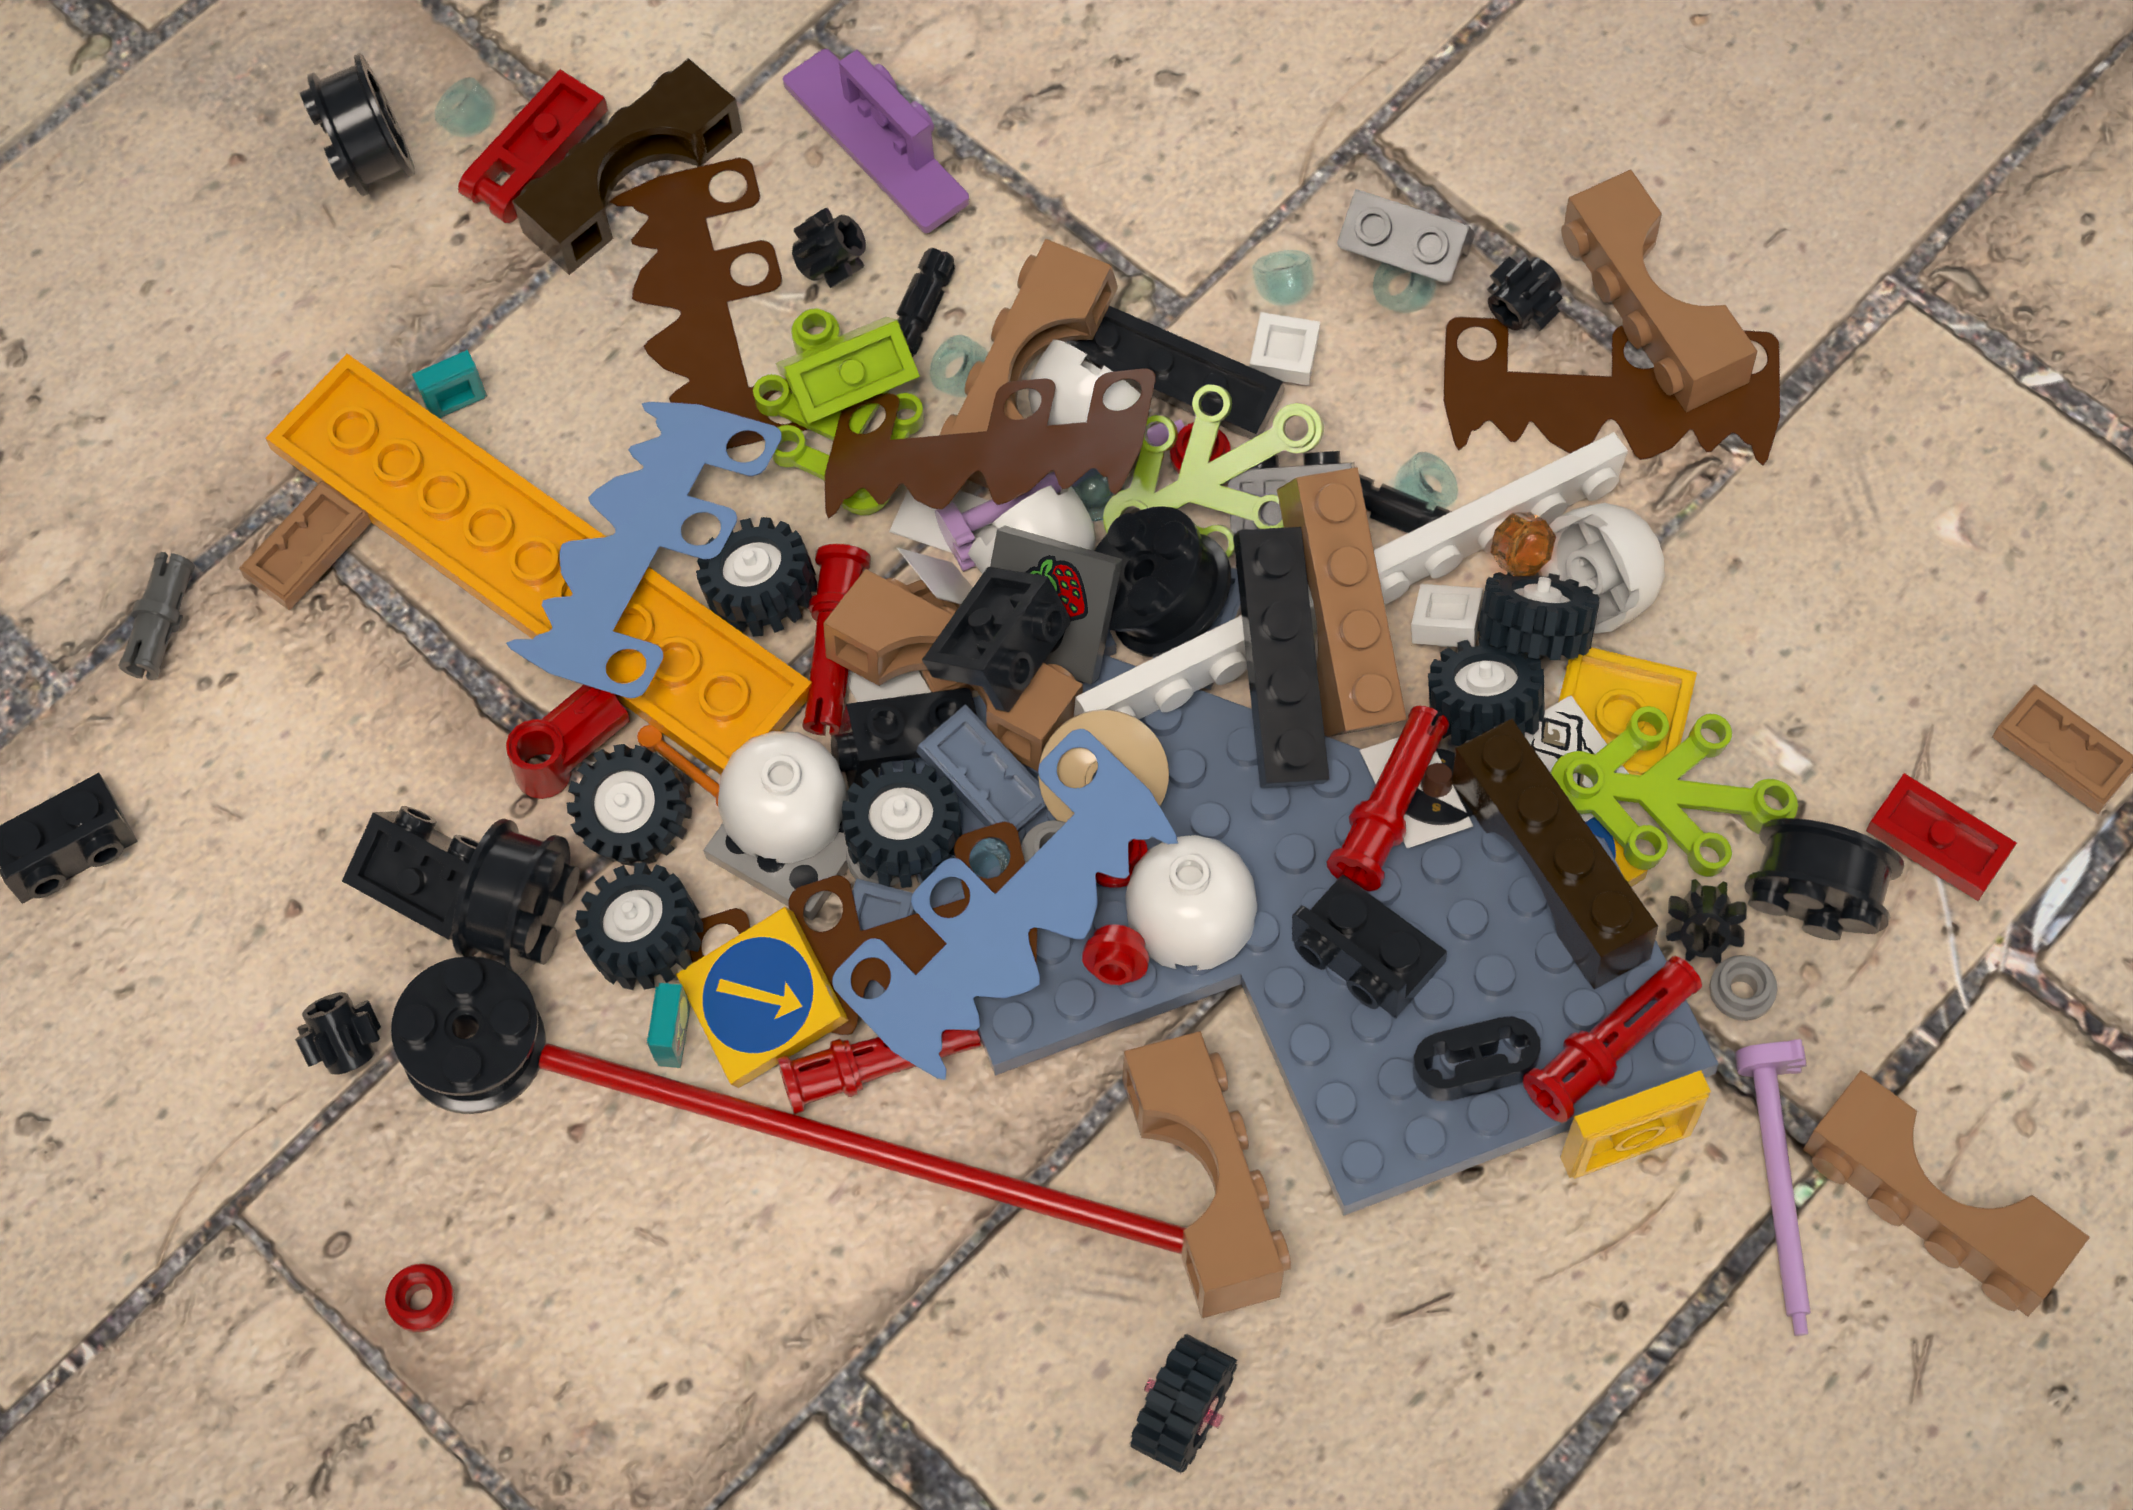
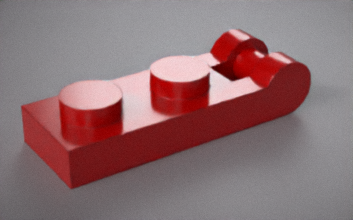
(532, 143)

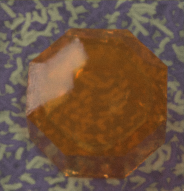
(1523, 544)

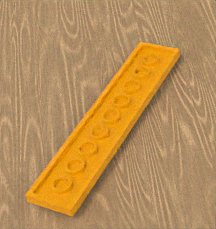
(504, 546)

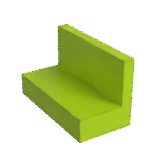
(849, 369)

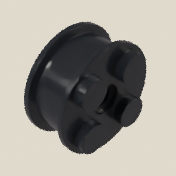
(359, 124)
(1168, 579)
(1823, 877)
(513, 896)
(462, 1000)

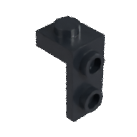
(891, 729)

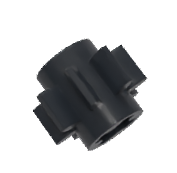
(828, 247)
(1524, 293)
(1719, 929)
(338, 1033)

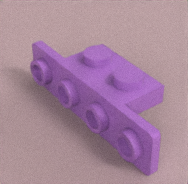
(879, 132)

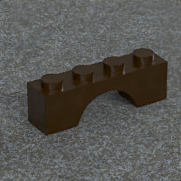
(678, 119)
(1587, 894)

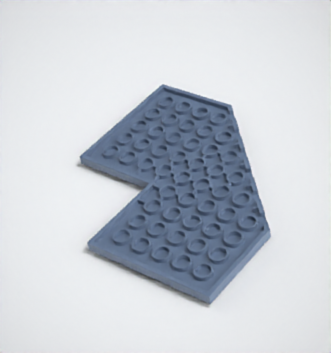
(1338, 1057)

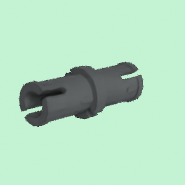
(156, 616)

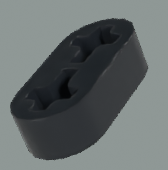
(1473, 1043)

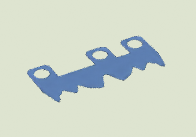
(646, 513)
(990, 940)

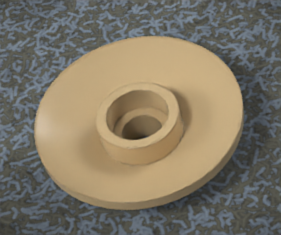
(1124, 737)

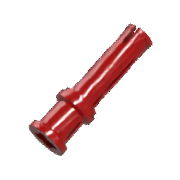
(839, 570)
(1379, 820)
(1595, 1062)
(848, 1066)

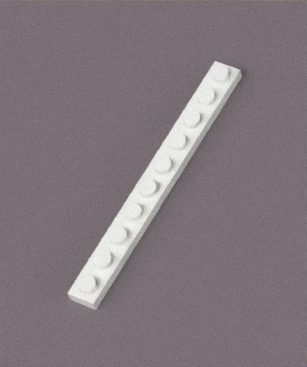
(1429, 550)

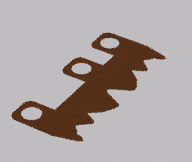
(699, 284)
(1575, 407)
(1009, 454)
(907, 937)

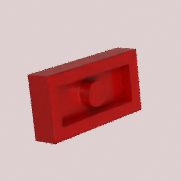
(1941, 837)

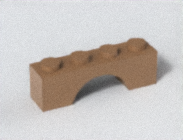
(1058, 299)
(1693, 347)
(887, 632)
(1354, 639)
(1180, 1101)
(2009, 1249)

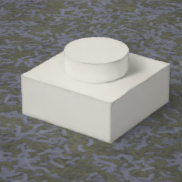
(1285, 347)
(1446, 615)

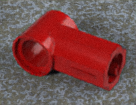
(567, 735)

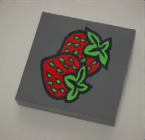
(1083, 582)

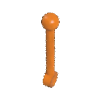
(654, 741)

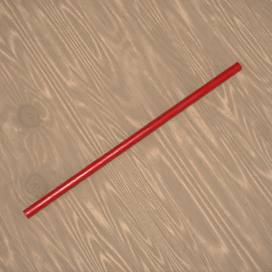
(863, 1148)

